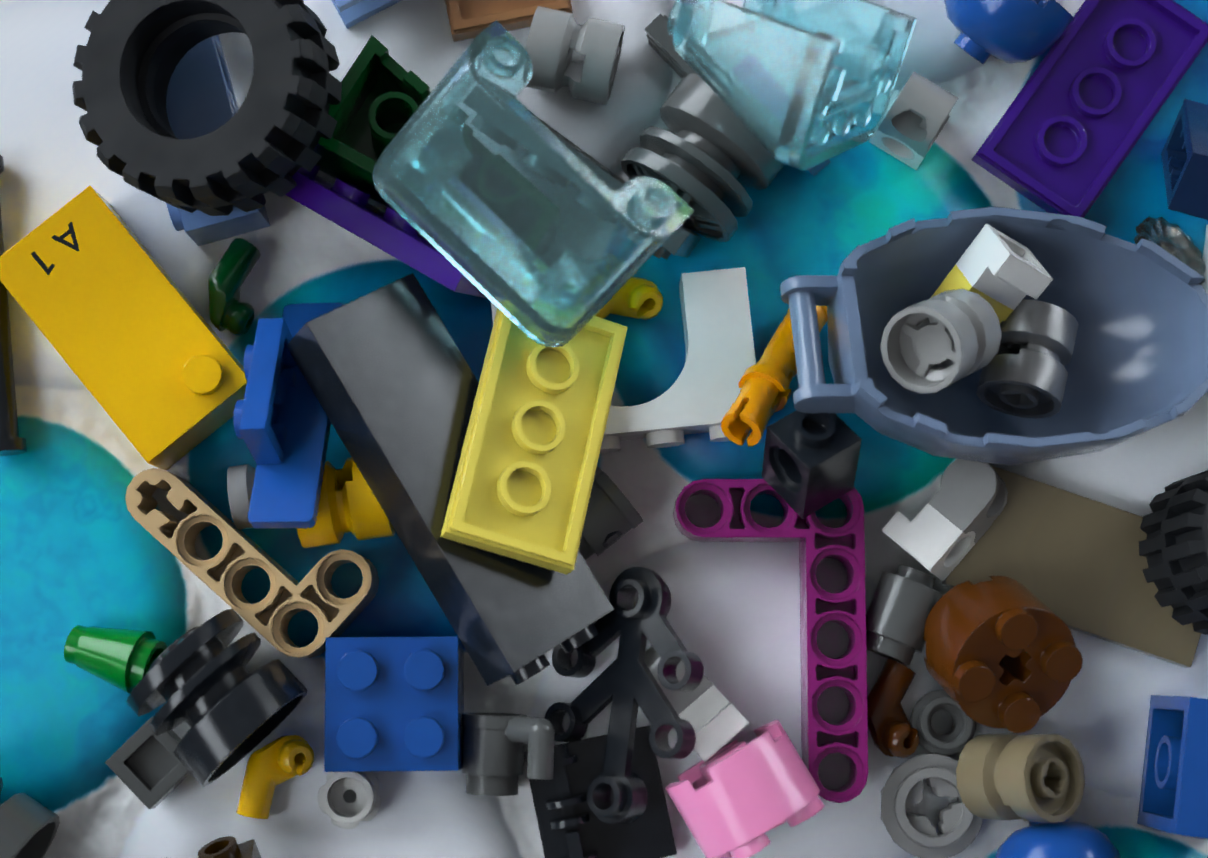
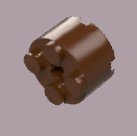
(1000, 653)

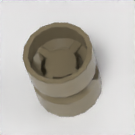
(1021, 777)

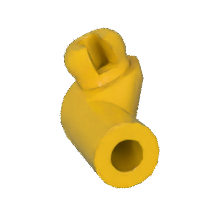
(636, 299)
(270, 767)

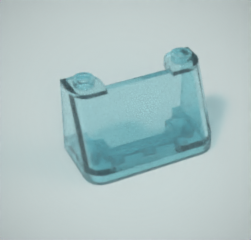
(797, 71)
(516, 201)

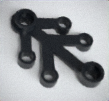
(628, 685)

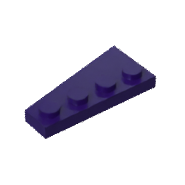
(387, 230)

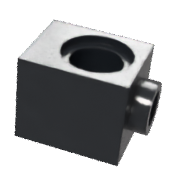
(810, 459)

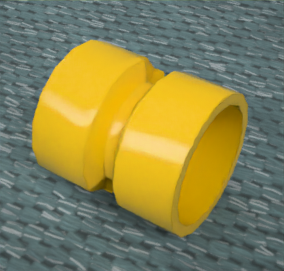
(345, 507)

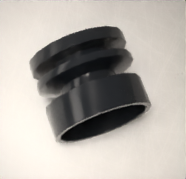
(216, 696)

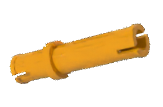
(765, 385)

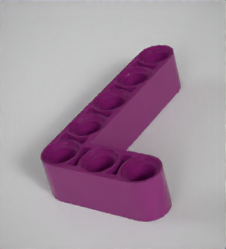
(816, 609)

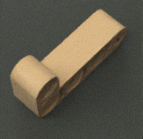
(241, 555)

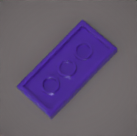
(1091, 101)

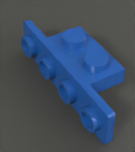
(282, 424)

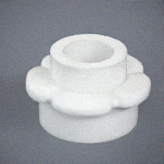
(344, 813)

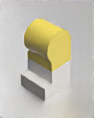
(998, 272)

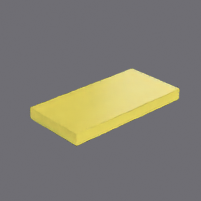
(534, 444)

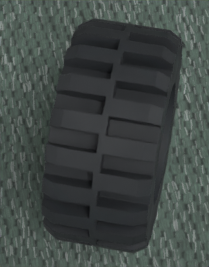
(256, 151)

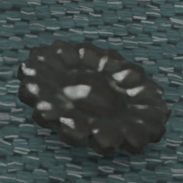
(1173, 240)

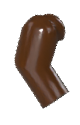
(885, 714)

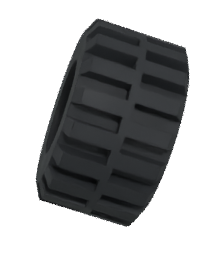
(1179, 549)

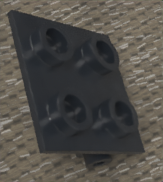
(570, 826)

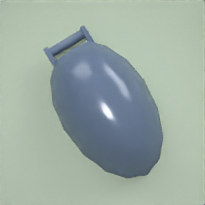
(1132, 361)

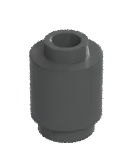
(899, 614)

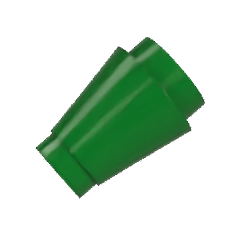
(113, 654)

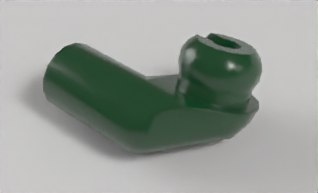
(224, 287)

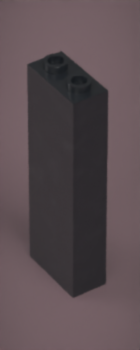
(403, 414)

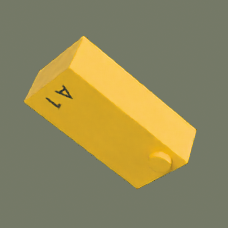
(124, 328)

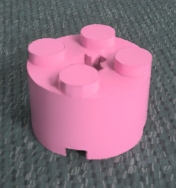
(745, 794)

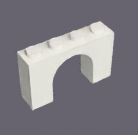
(717, 355)

